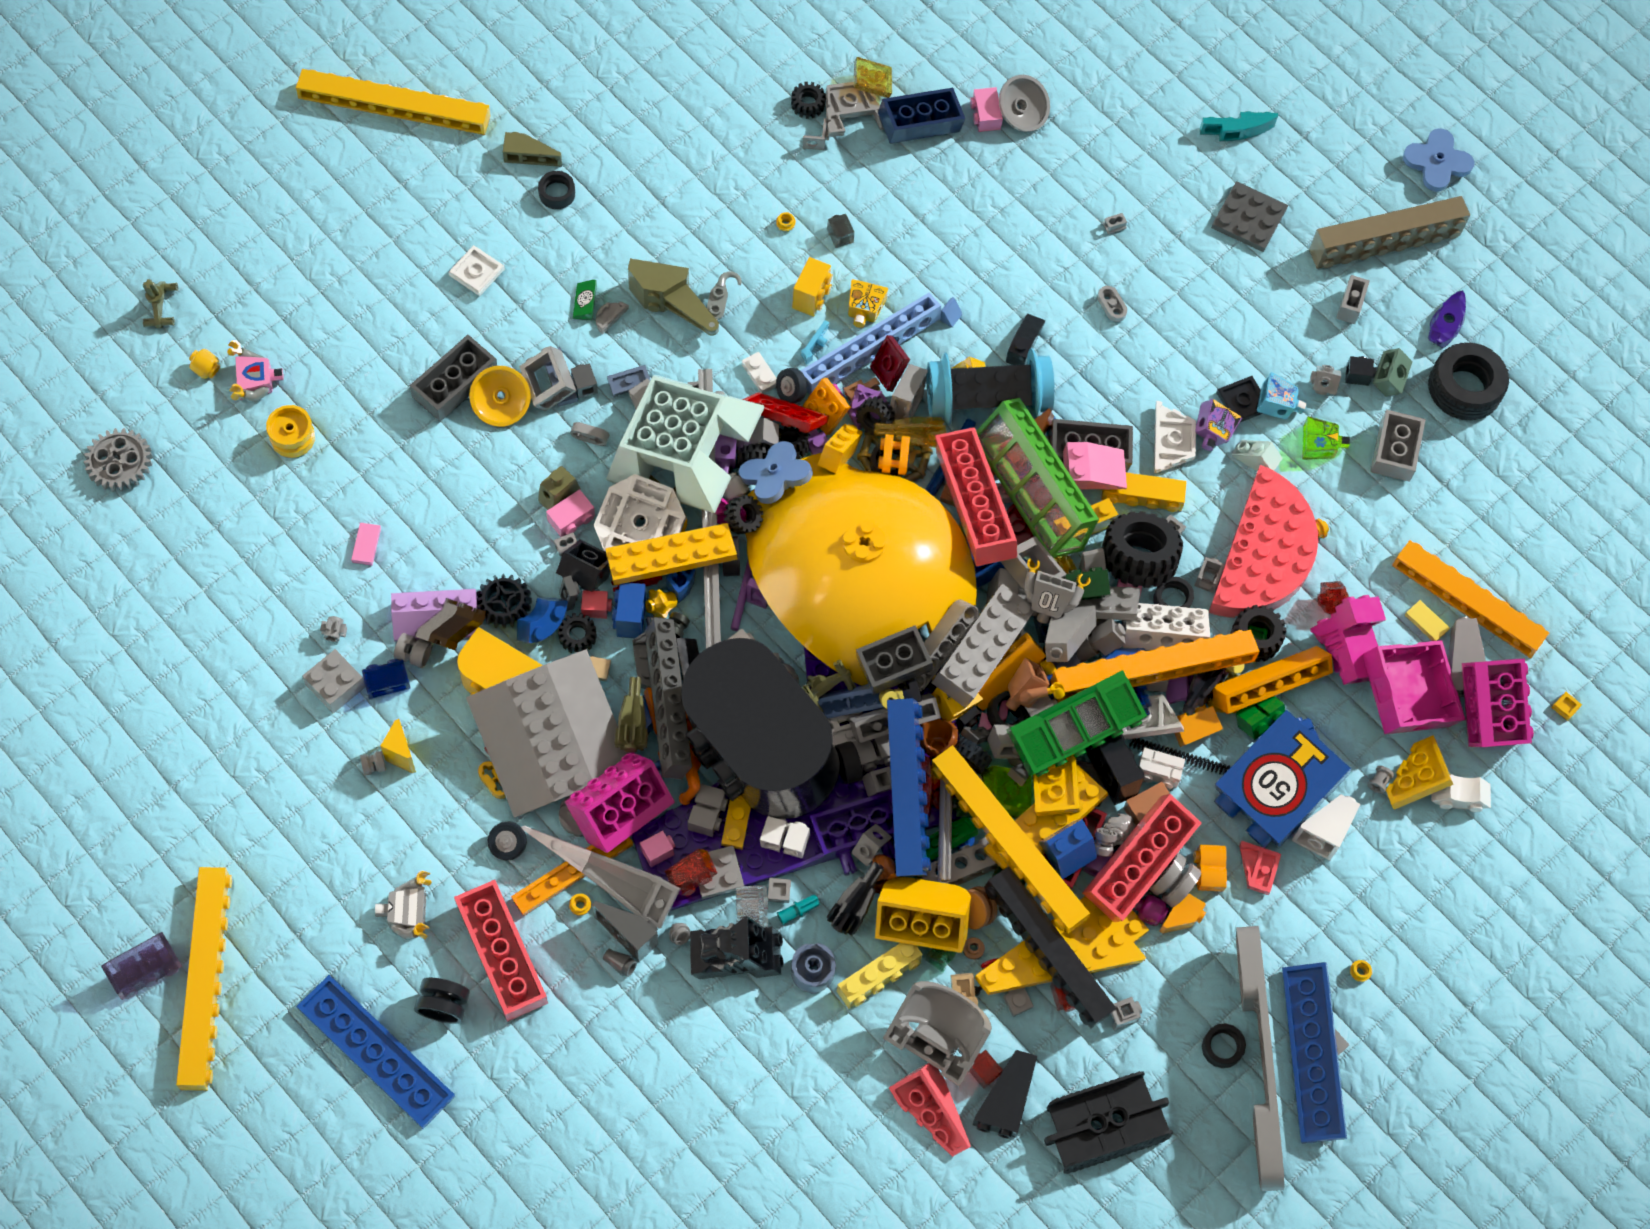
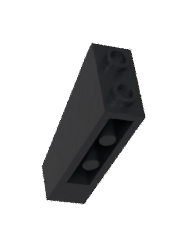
(1007, 1099)

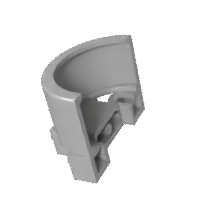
(945, 1025)

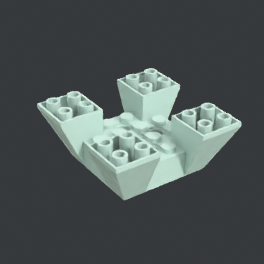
(677, 432)

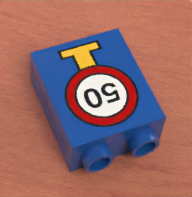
(1280, 781)

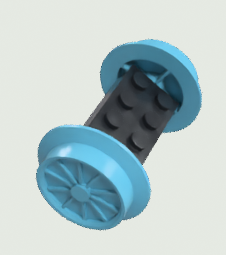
(989, 386)

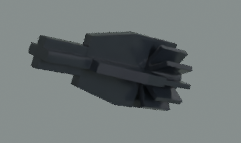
(1201, 688)
(855, 902)

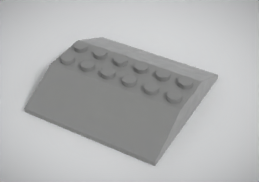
(547, 731)

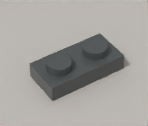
(569, 591)

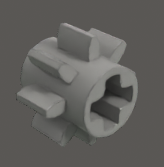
(333, 629)

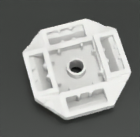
(633, 500)

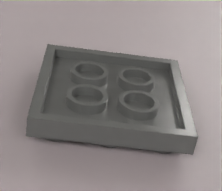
(1249, 216)

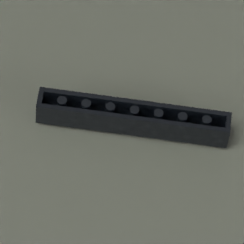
(1049, 947)

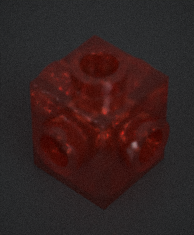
(1331, 595)

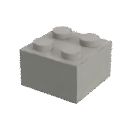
(334, 681)

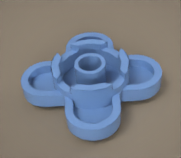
(1438, 160)
(775, 472)

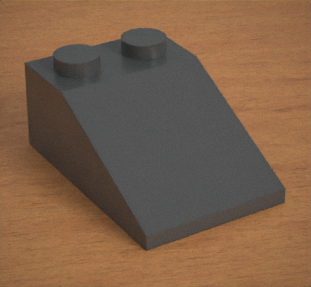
(630, 930)

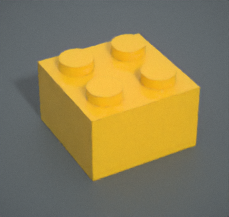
(812, 287)

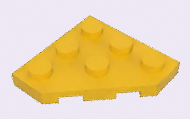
(1420, 774)

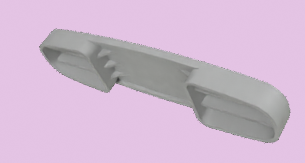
(1264, 1115)

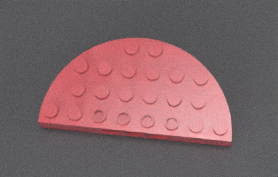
(1270, 548)

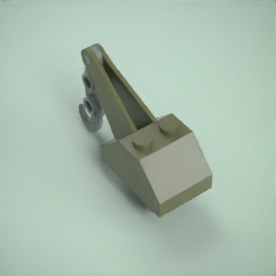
(667, 288)

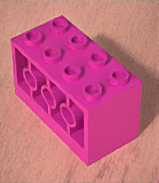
(1497, 703)
(619, 801)

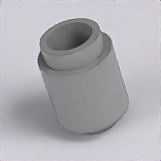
(1087, 650)

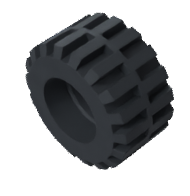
(1263, 619)

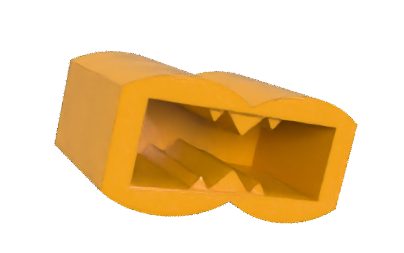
(1212, 863)

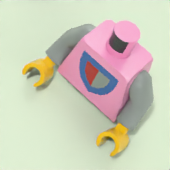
(252, 374)

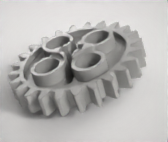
(128, 473)

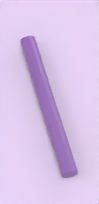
(741, 599)

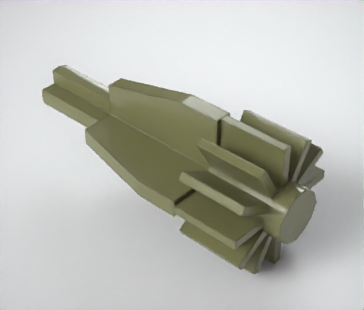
(632, 730)

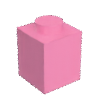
(657, 848)

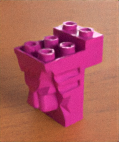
(1350, 635)

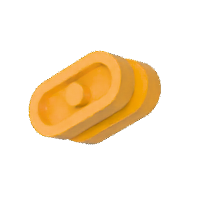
(886, 462)

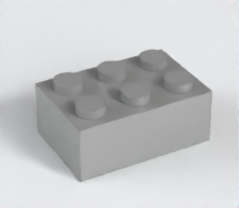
(1398, 445)

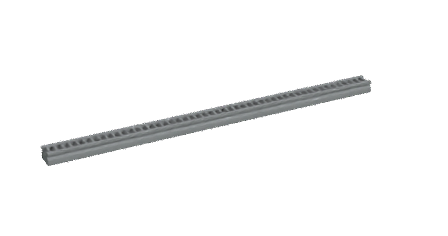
(711, 572)

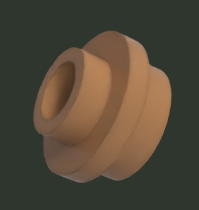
(973, 954)

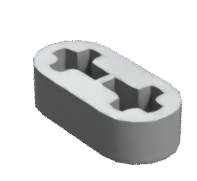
(589, 434)

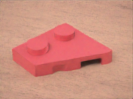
(1259, 866)

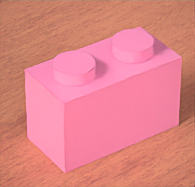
(986, 109)
(571, 513)

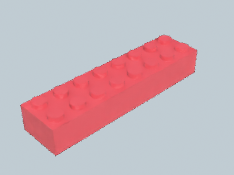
(976, 497)

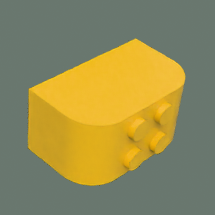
(490, 661)
(923, 914)

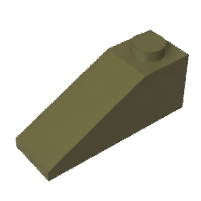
(526, 150)

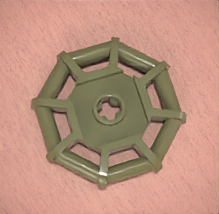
(917, 472)

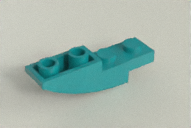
(1245, 126)

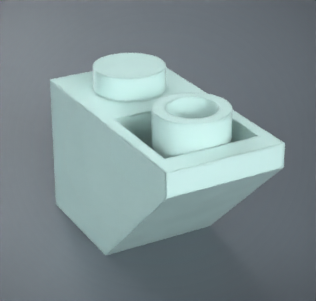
(1257, 453)

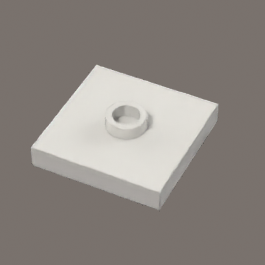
(476, 270)

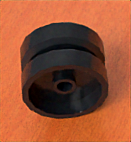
(442, 1000)

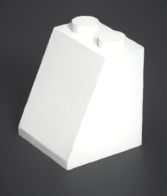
(1327, 828)

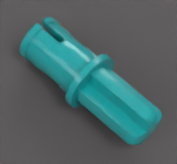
(798, 909)

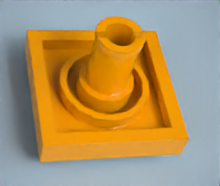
(827, 401)

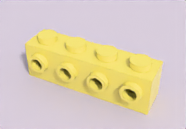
(878, 973)

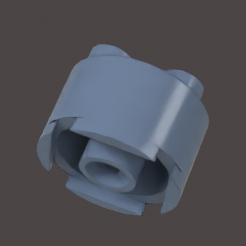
(810, 956)

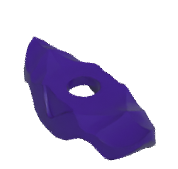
(1441, 332)

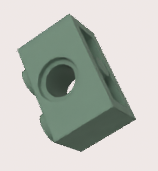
(1392, 372)

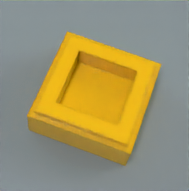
(1566, 706)

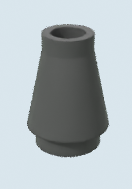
(621, 962)

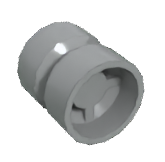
(419, 654)

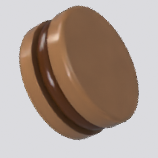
(982, 909)

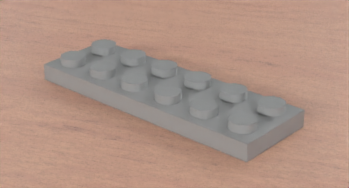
(1120, 605)

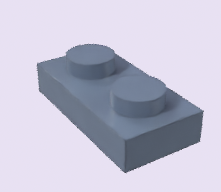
(624, 381)

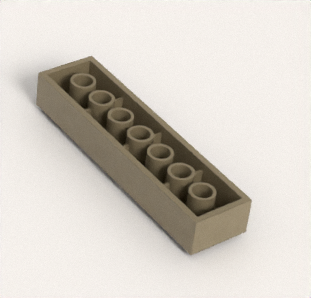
(1389, 232)

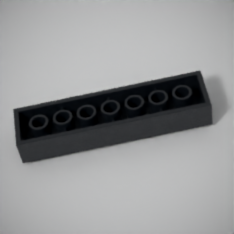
(1112, 759)

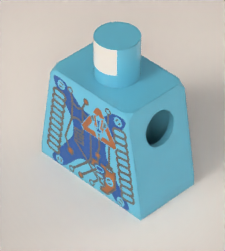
(1279, 398)

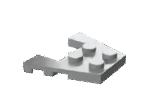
(847, 102)

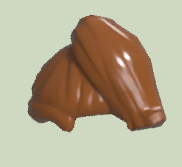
(888, 873)

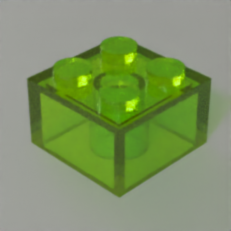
(1009, 793)

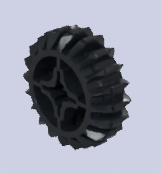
(518, 593)

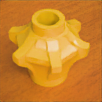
(660, 603)

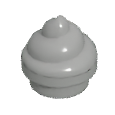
(679, 933)

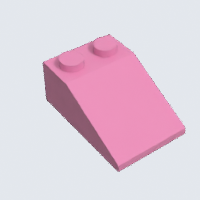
(1095, 465)

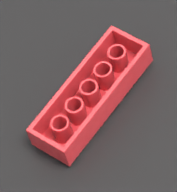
(1141, 858)
(501, 950)

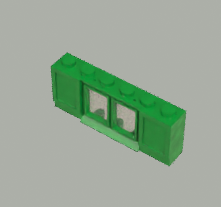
(1076, 724)

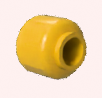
(204, 363)

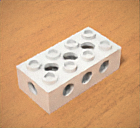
(1165, 626)

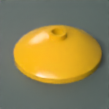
(485, 397)

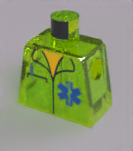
(1322, 439)

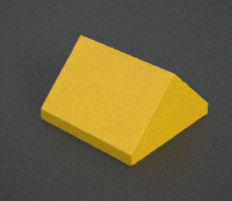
(396, 748)

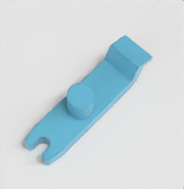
(816, 339)

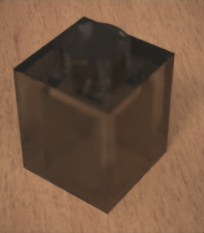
(840, 230)

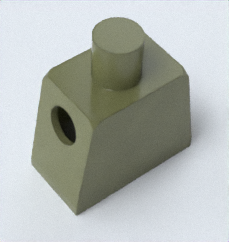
(558, 486)

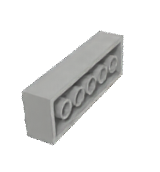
(983, 646)

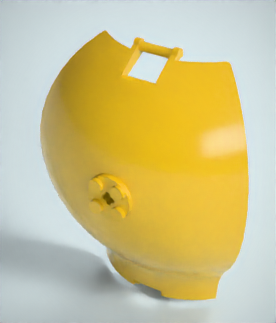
(858, 561)

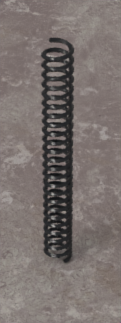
(1154, 746)

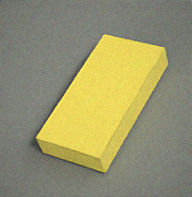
(1427, 621)

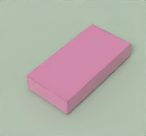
(366, 544)

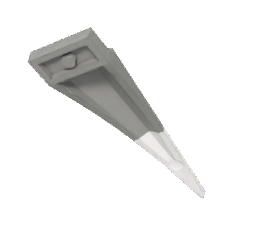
(634, 888)

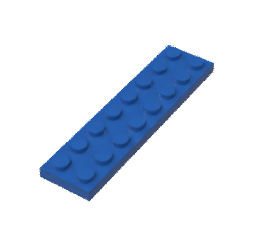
(376, 1051)
(1314, 1053)

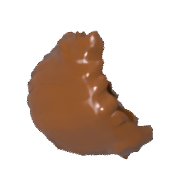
(938, 736)

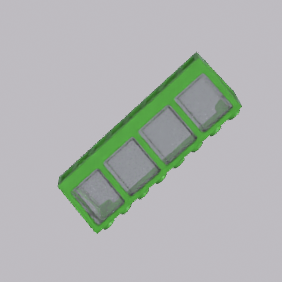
(1036, 479)

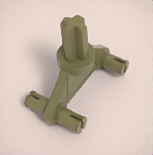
(155, 296)
(821, 684)

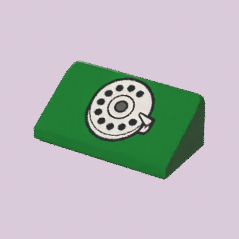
(585, 300)

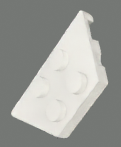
(1173, 438)
(1160, 721)

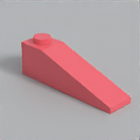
(930, 1102)

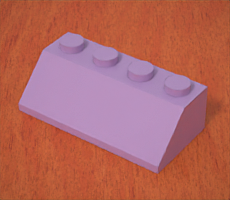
(414, 608)

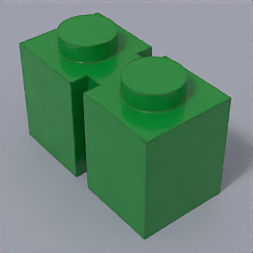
(1255, 721)

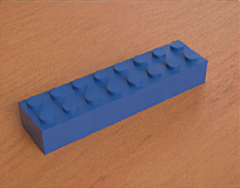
(907, 788)

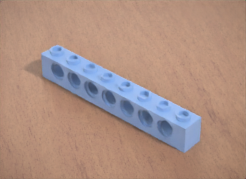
(865, 346)

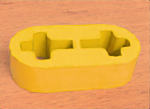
(488, 782)

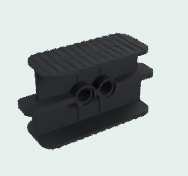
(1083, 1145)

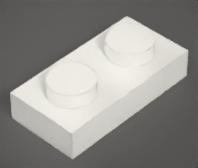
(759, 372)

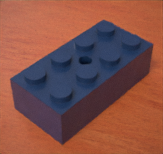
(921, 115)

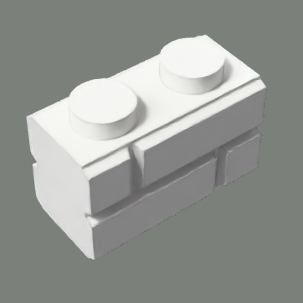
(1161, 767)

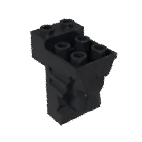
(736, 950)

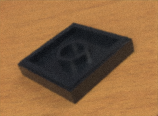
(1241, 397)

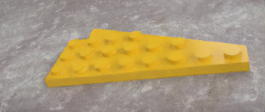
(1096, 942)

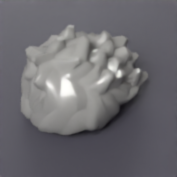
(1122, 826)

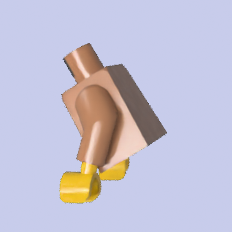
(1032, 683)

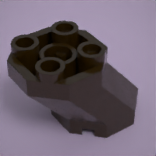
(451, 624)

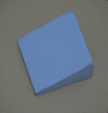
(951, 312)

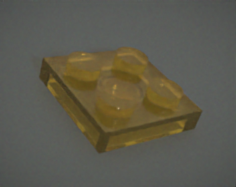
(872, 77)

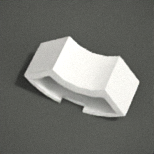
(1464, 794)

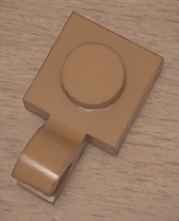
(872, 384)

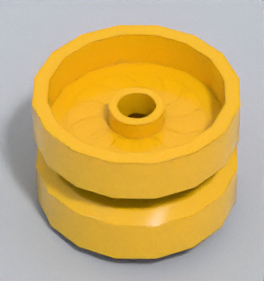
(290, 431)

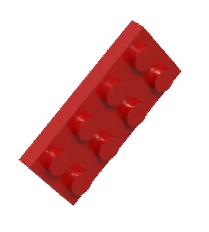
(789, 413)

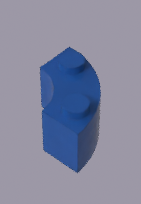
(681, 583)
(542, 620)

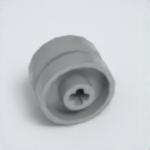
(1176, 881)

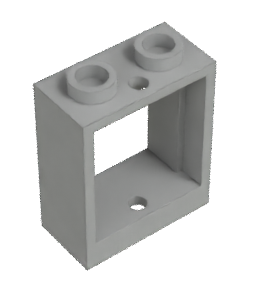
(909, 392)
(556, 393)
(1036, 551)

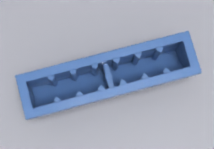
(848, 702)

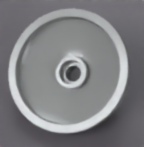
(1032, 102)

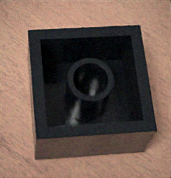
(585, 565)

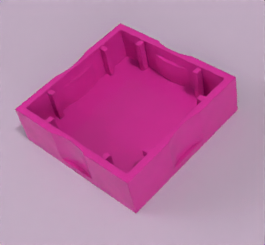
(1413, 687)

